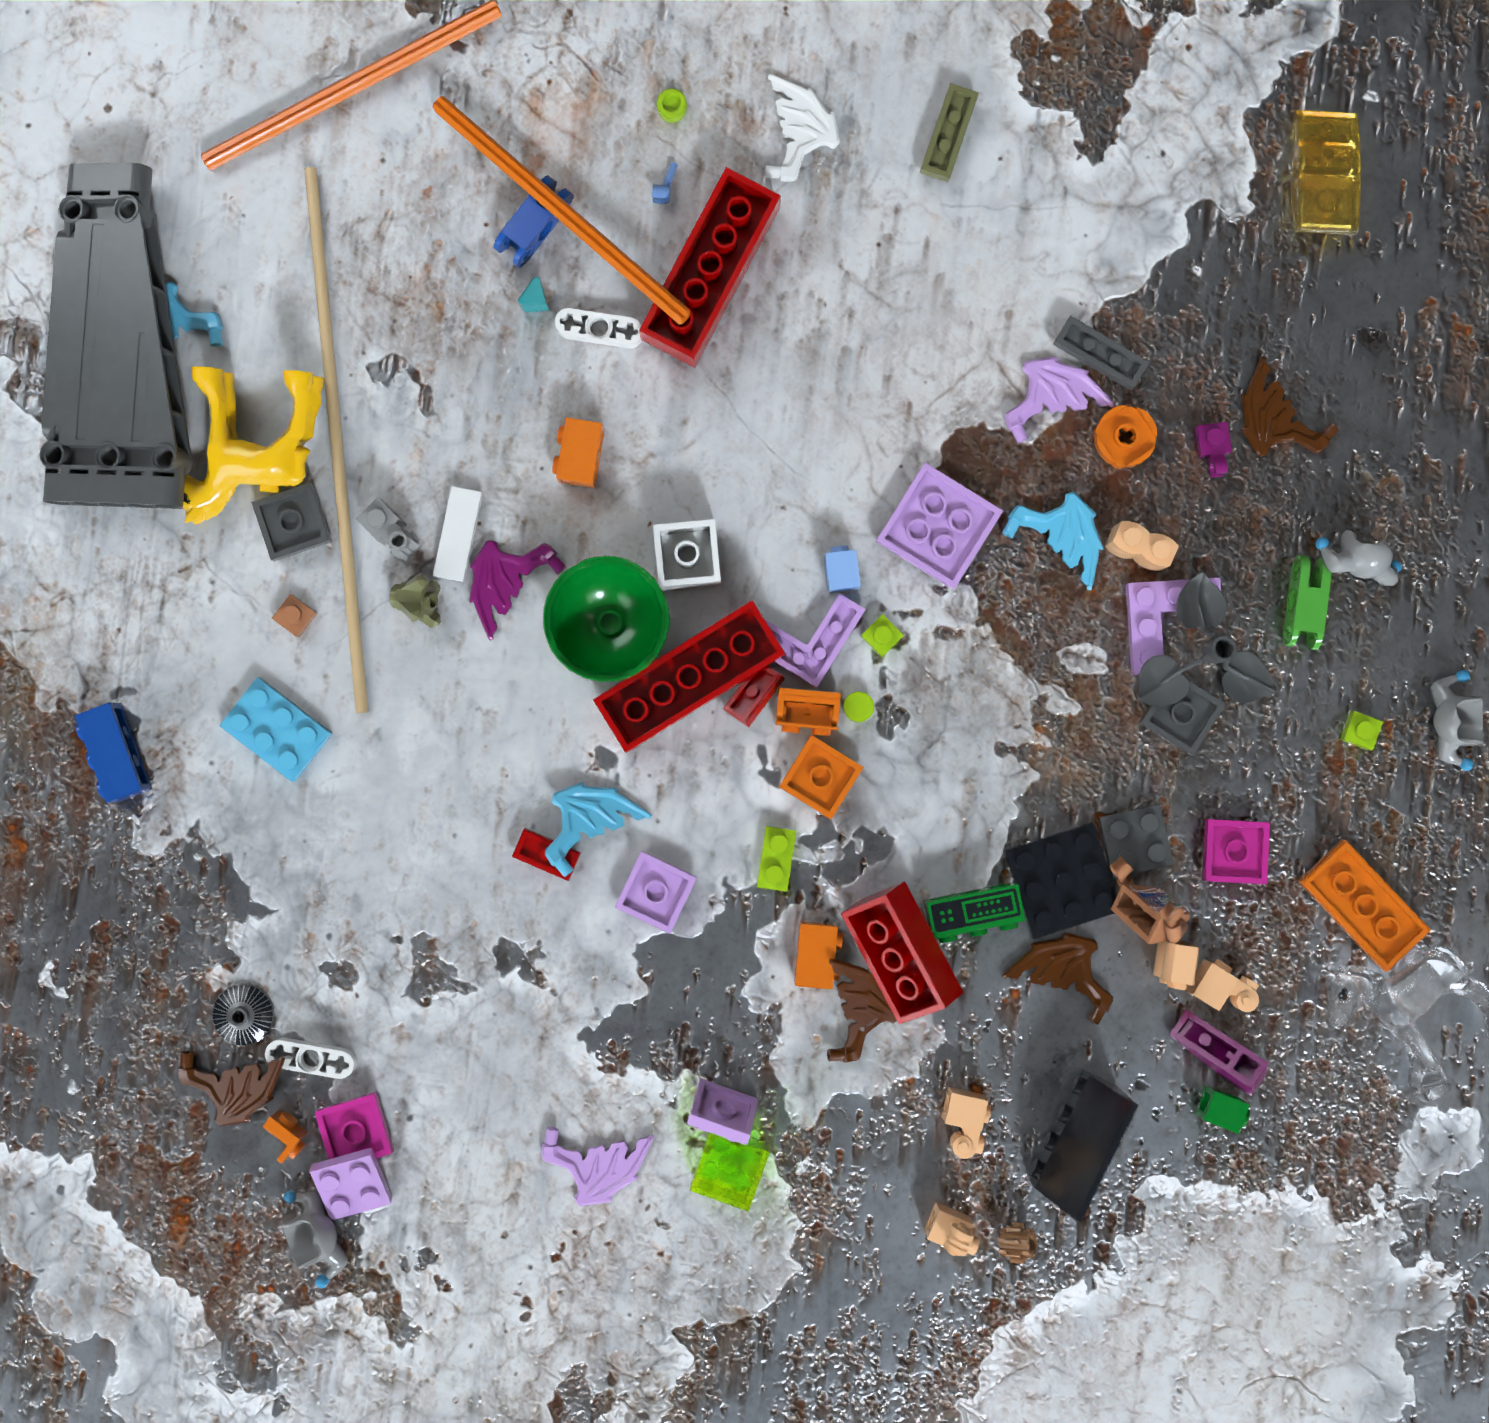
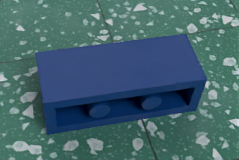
(112, 752)

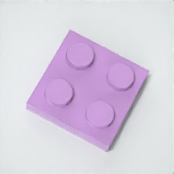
(655, 892)
(723, 1112)
(351, 1184)

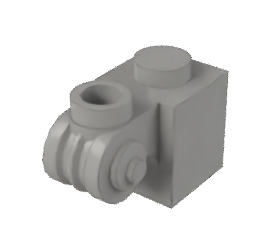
(387, 528)

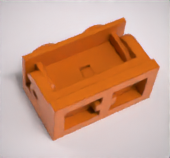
(579, 452)
(807, 710)
(815, 947)

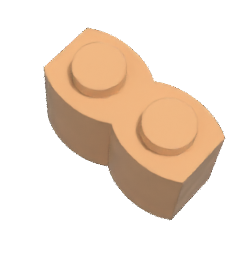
(1148, 550)
(1176, 964)

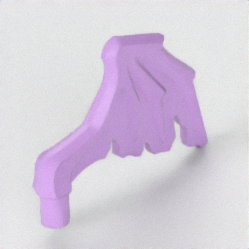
(1055, 387)
(601, 1171)

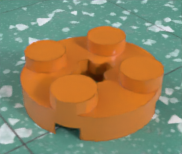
(1119, 453)

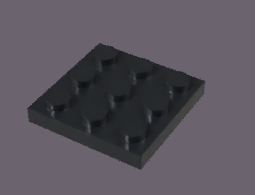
(1062, 880)

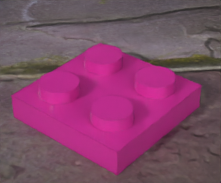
(1236, 851)
(354, 1127)

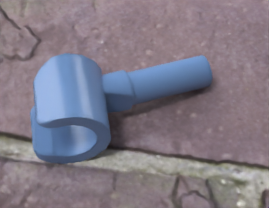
(661, 193)

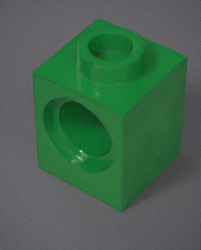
(1223, 1109)

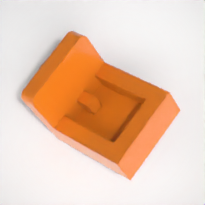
(286, 1129)

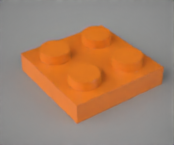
(821, 777)

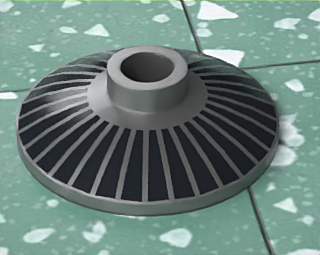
(257, 1012)

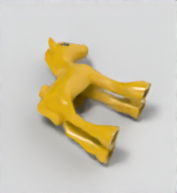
(243, 462)

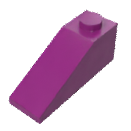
(1220, 1052)

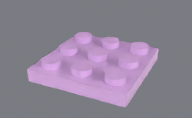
(939, 526)

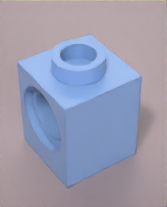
(842, 569)

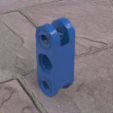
(529, 226)

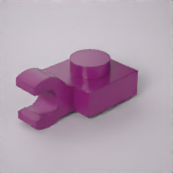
(1214, 442)

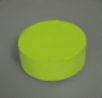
(671, 105)
(858, 706)

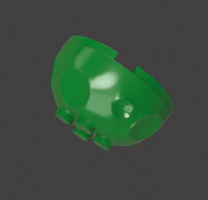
(606, 618)

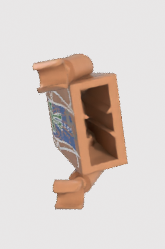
(1148, 909)

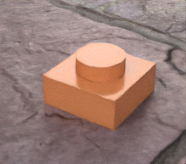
(294, 615)

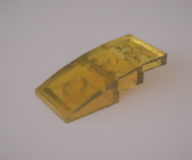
(1326, 172)

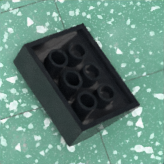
(1082, 1143)

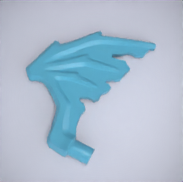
(190, 320)
(1070, 530)
(588, 812)

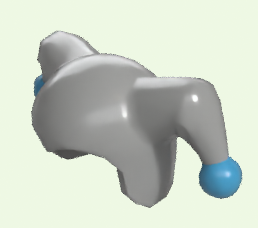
(1361, 559)
(1456, 719)
(313, 1236)

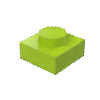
(881, 635)
(1361, 730)

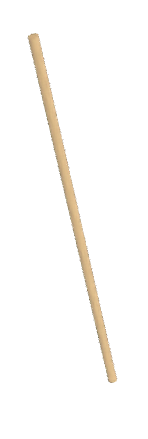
(336, 440)

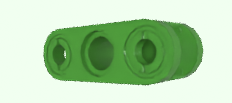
(1307, 602)

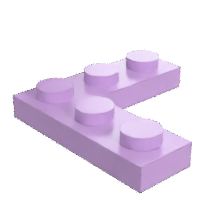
(1144, 611)
(813, 660)

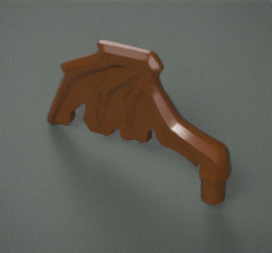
(1269, 417)
(1063, 963)
(863, 1004)
(237, 1092)

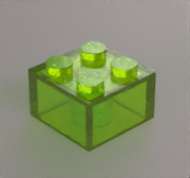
(730, 1170)

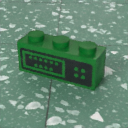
(974, 911)

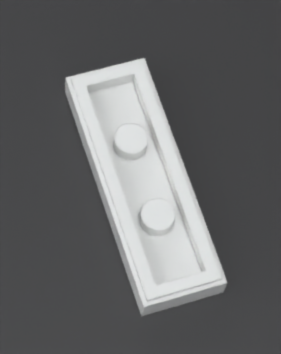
(457, 534)

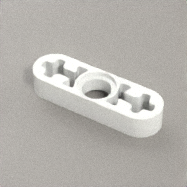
(575, 331)
(332, 1070)

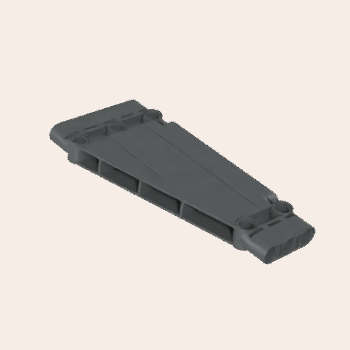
(111, 351)

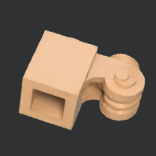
(1215, 984)
(969, 1112)
(952, 1230)

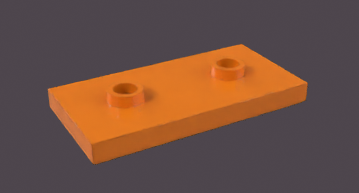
(1364, 905)

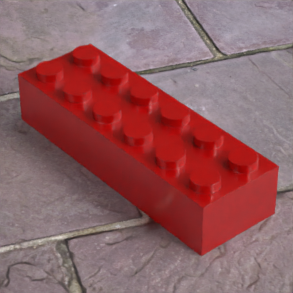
(712, 265)
(689, 676)

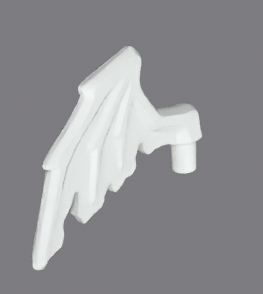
(805, 123)

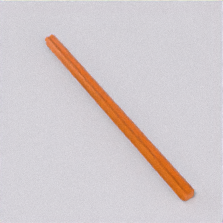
(351, 85)
(561, 210)

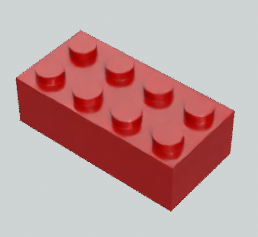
(902, 953)

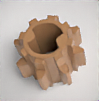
(1017, 1243)

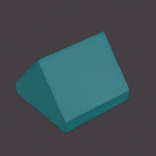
(533, 297)

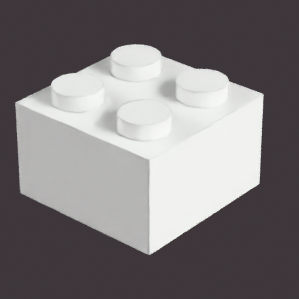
(687, 554)

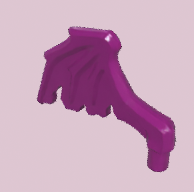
(498, 578)

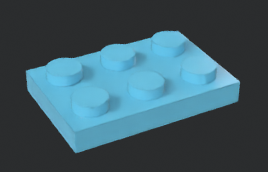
(276, 729)

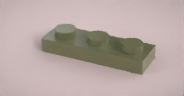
(949, 132)

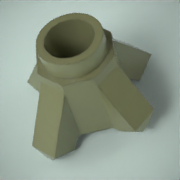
(417, 600)

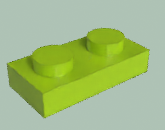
(776, 858)

